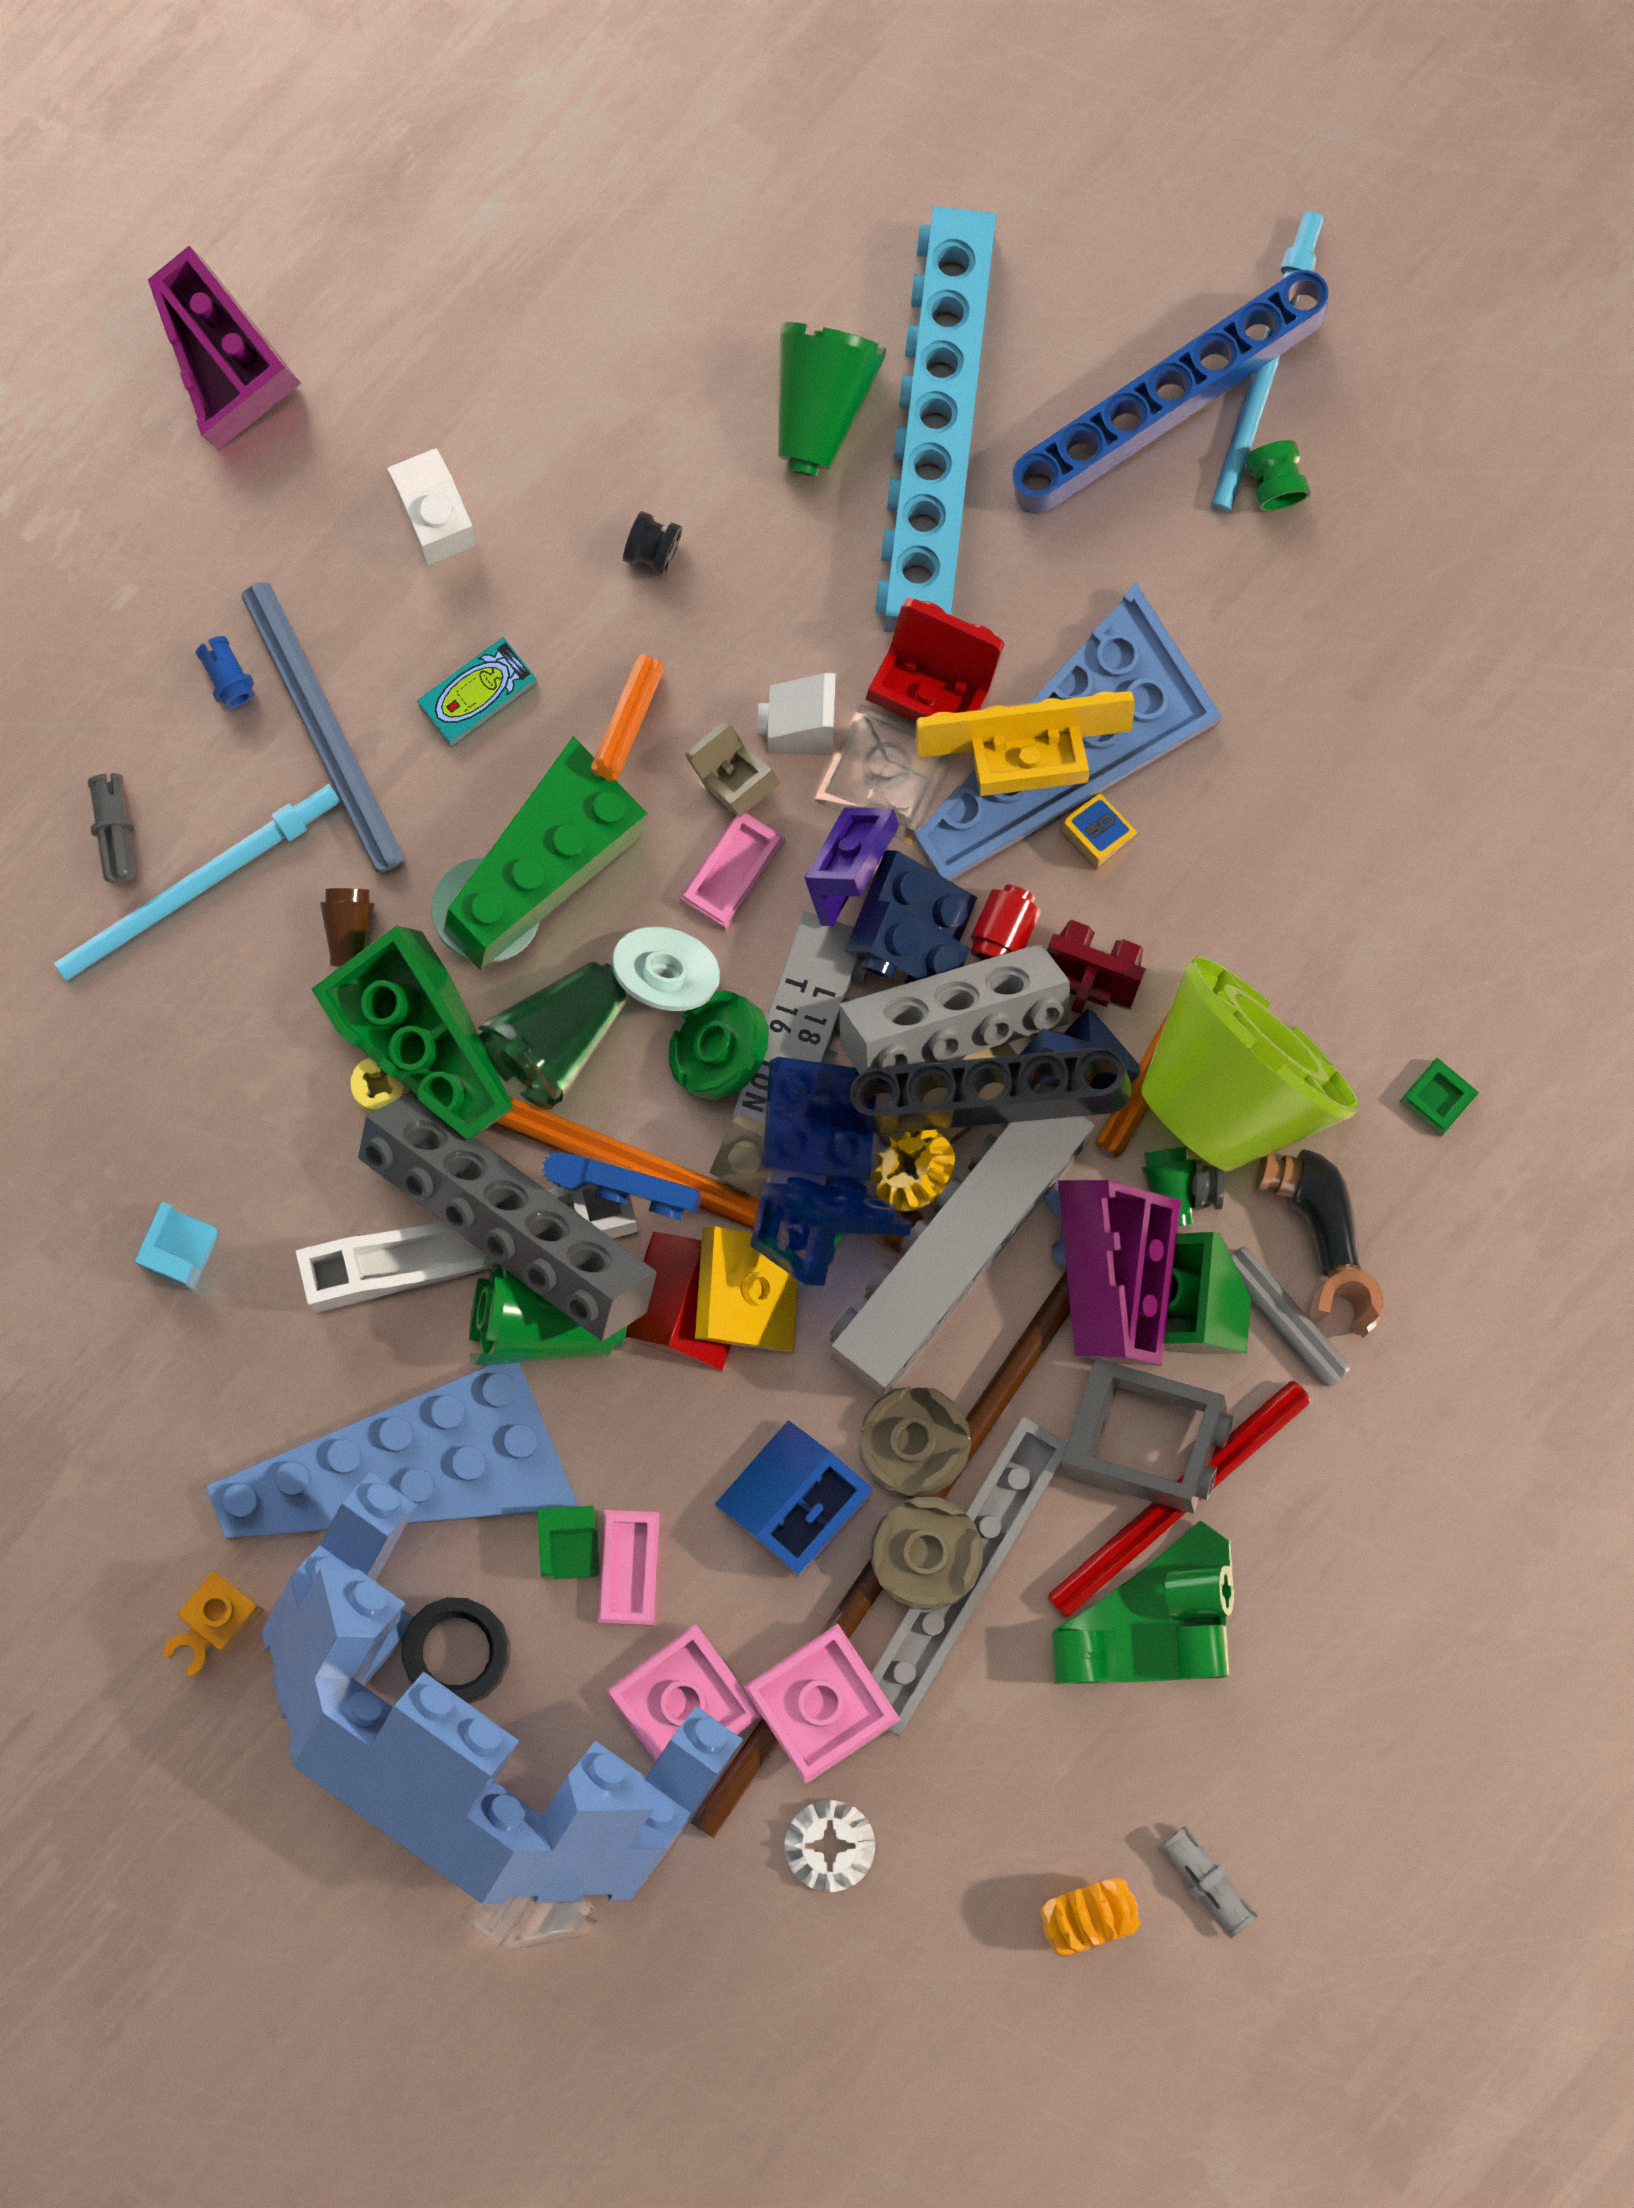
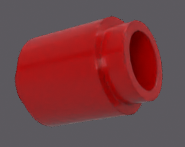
(1004, 923)

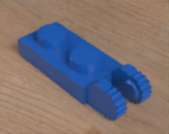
(619, 1183)

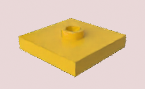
(743, 1294)

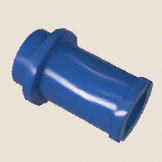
(230, 683)

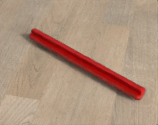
(1158, 1518)

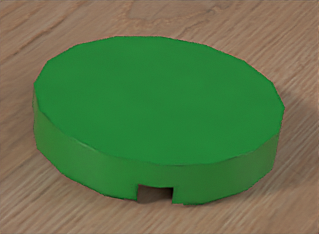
(719, 1046)

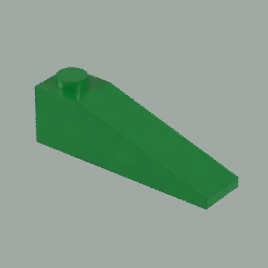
(413, 1023)

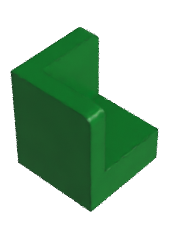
(568, 1542)

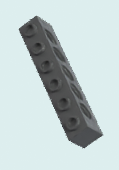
(508, 1216)

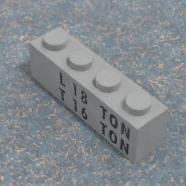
(805, 1004)

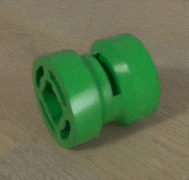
(1278, 475)

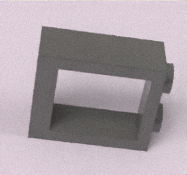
(1091, 1419)

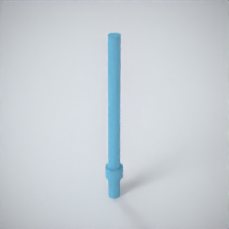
(1295, 259)
(287, 823)

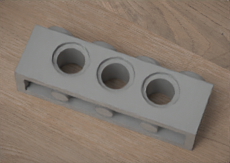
(956, 1011)

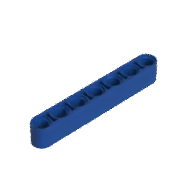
(1182, 369)

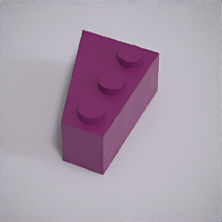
(220, 350)

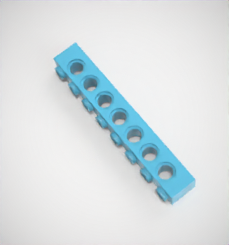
(967, 240)

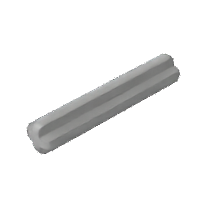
(1289, 1319)

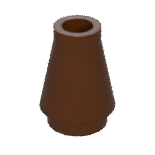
(346, 922)

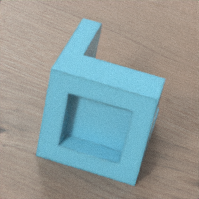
(176, 1246)

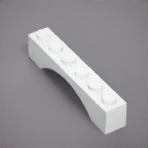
(422, 1255)

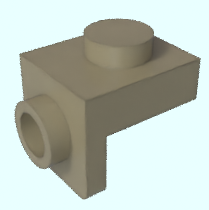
(731, 769)
(741, 1157)

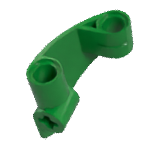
(1158, 1623)

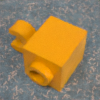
(218, 1616)

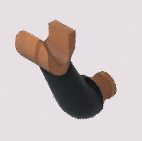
(1323, 1198)

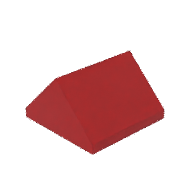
(673, 1303)

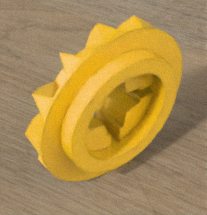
(934, 1167)

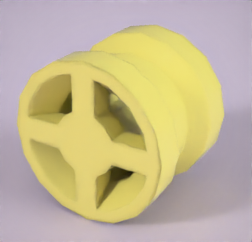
(382, 1090)

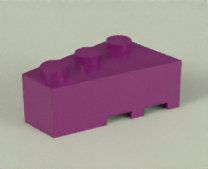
(1118, 1268)

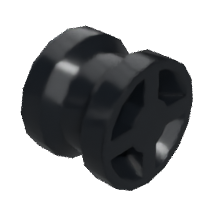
(652, 543)

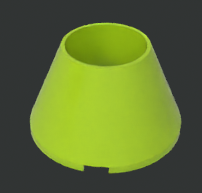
(1236, 1076)

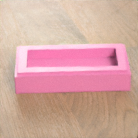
(732, 870)
(628, 1567)

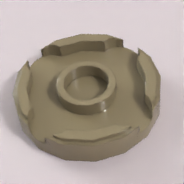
(914, 1441)
(927, 1553)

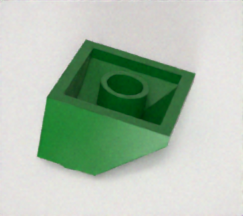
(1206, 1298)

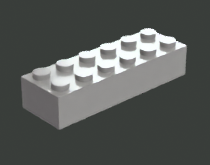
(956, 1247)

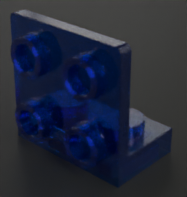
(814, 1123)
(801, 1219)

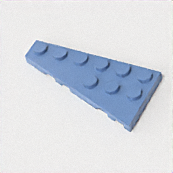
(1121, 655)
(451, 1451)

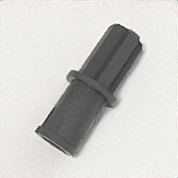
(112, 828)

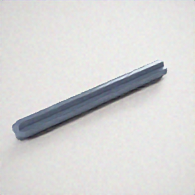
(322, 727)

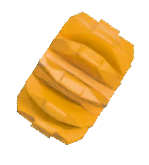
(1090, 1917)

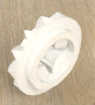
(849, 1865)

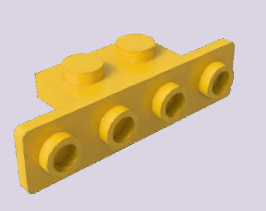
(1027, 743)

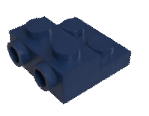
(910, 922)

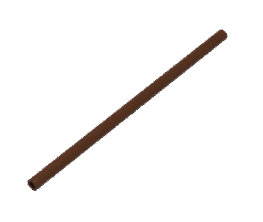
(866, 1586)

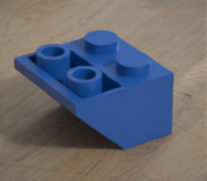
(794, 1498)

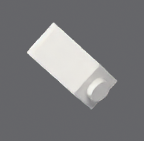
(433, 506)
(800, 716)

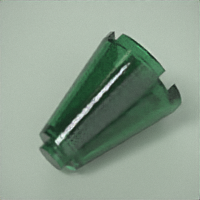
(554, 1032)

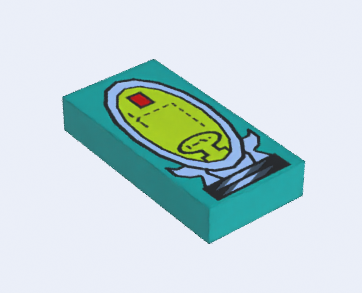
(477, 691)

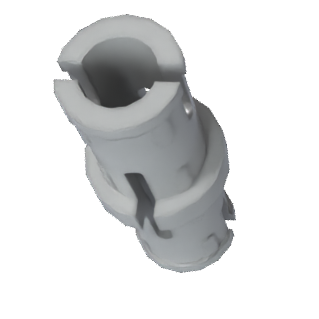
(1208, 1882)

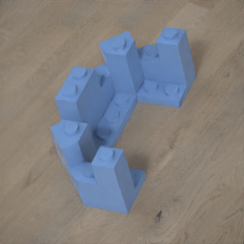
(433, 1759)

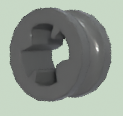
(1208, 1186)

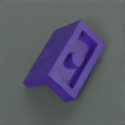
(848, 859)

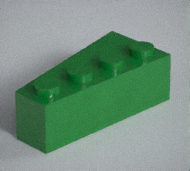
(544, 855)

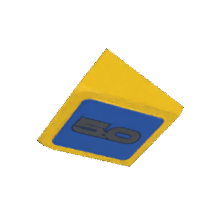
(1097, 830)

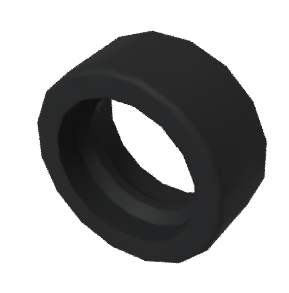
(475, 1612)

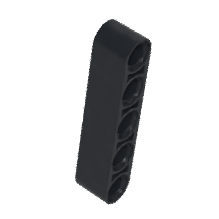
(1014, 1104)

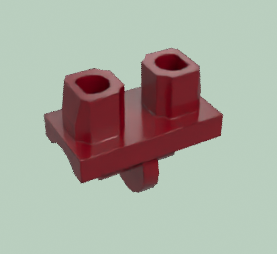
(1095, 974)

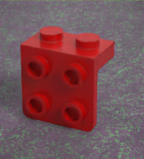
(935, 664)

